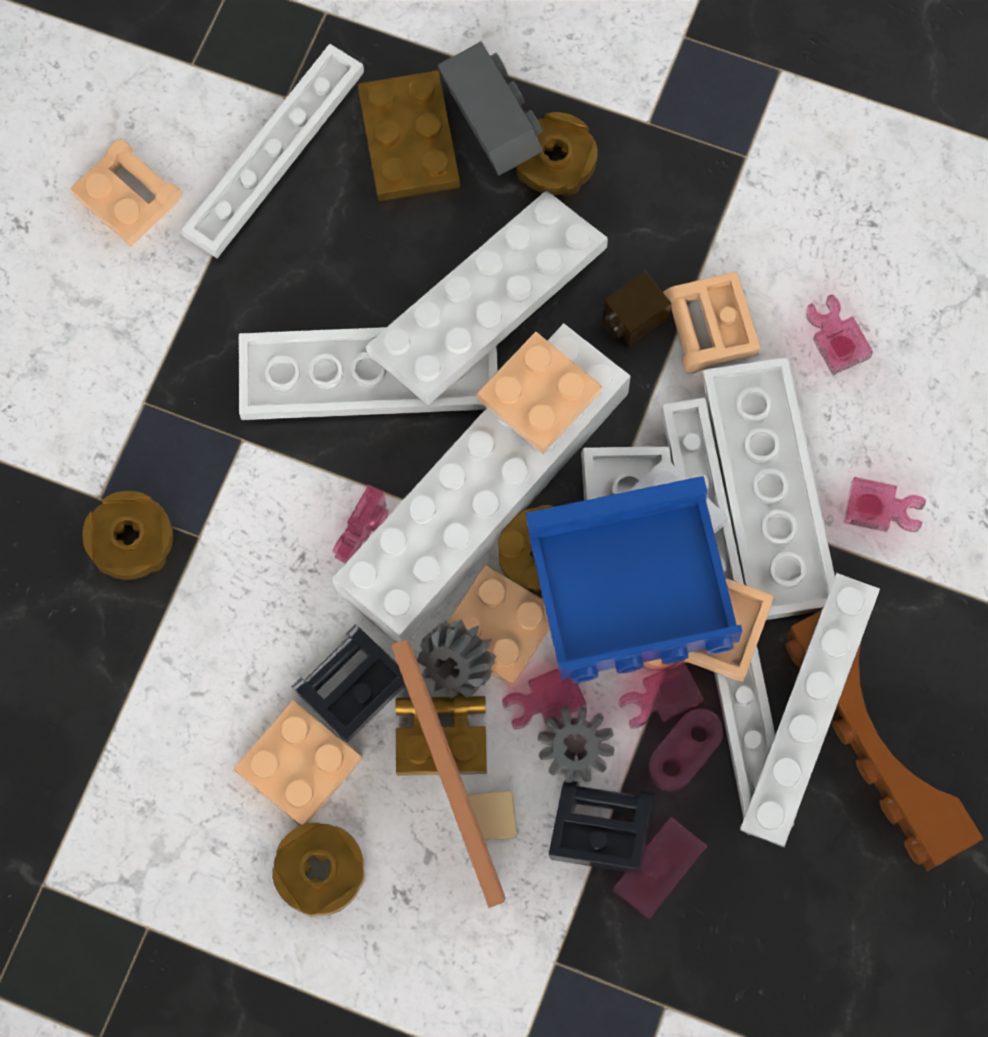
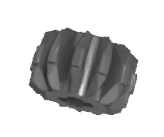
(456, 658)
(592, 744)

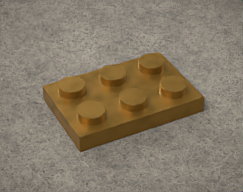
(408, 135)

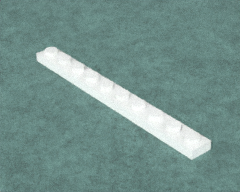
(746, 702)

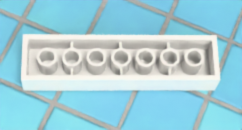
(465, 506)

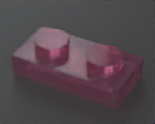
(664, 865)

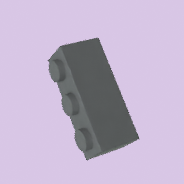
(492, 107)

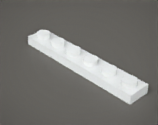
(272, 151)
(810, 710)

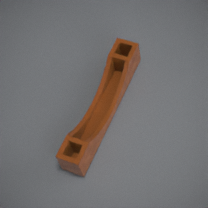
(931, 819)

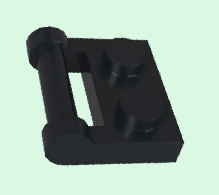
(360, 693)
(601, 840)

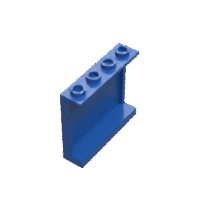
(632, 579)

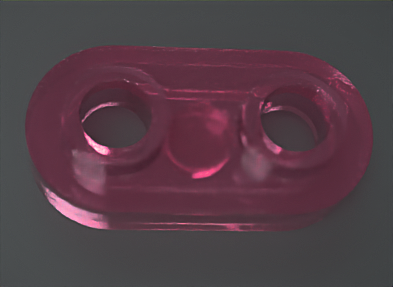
(684, 750)

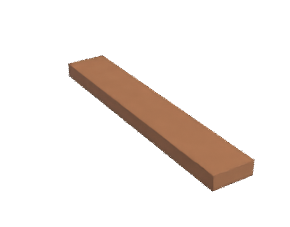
(449, 773)

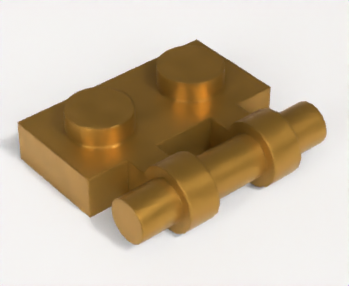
(465, 741)

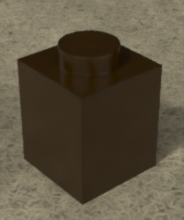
(635, 310)

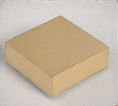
(495, 814)

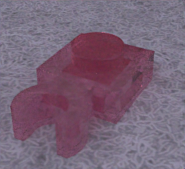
(838, 341)
(875, 506)
(365, 518)
(668, 693)
(546, 697)

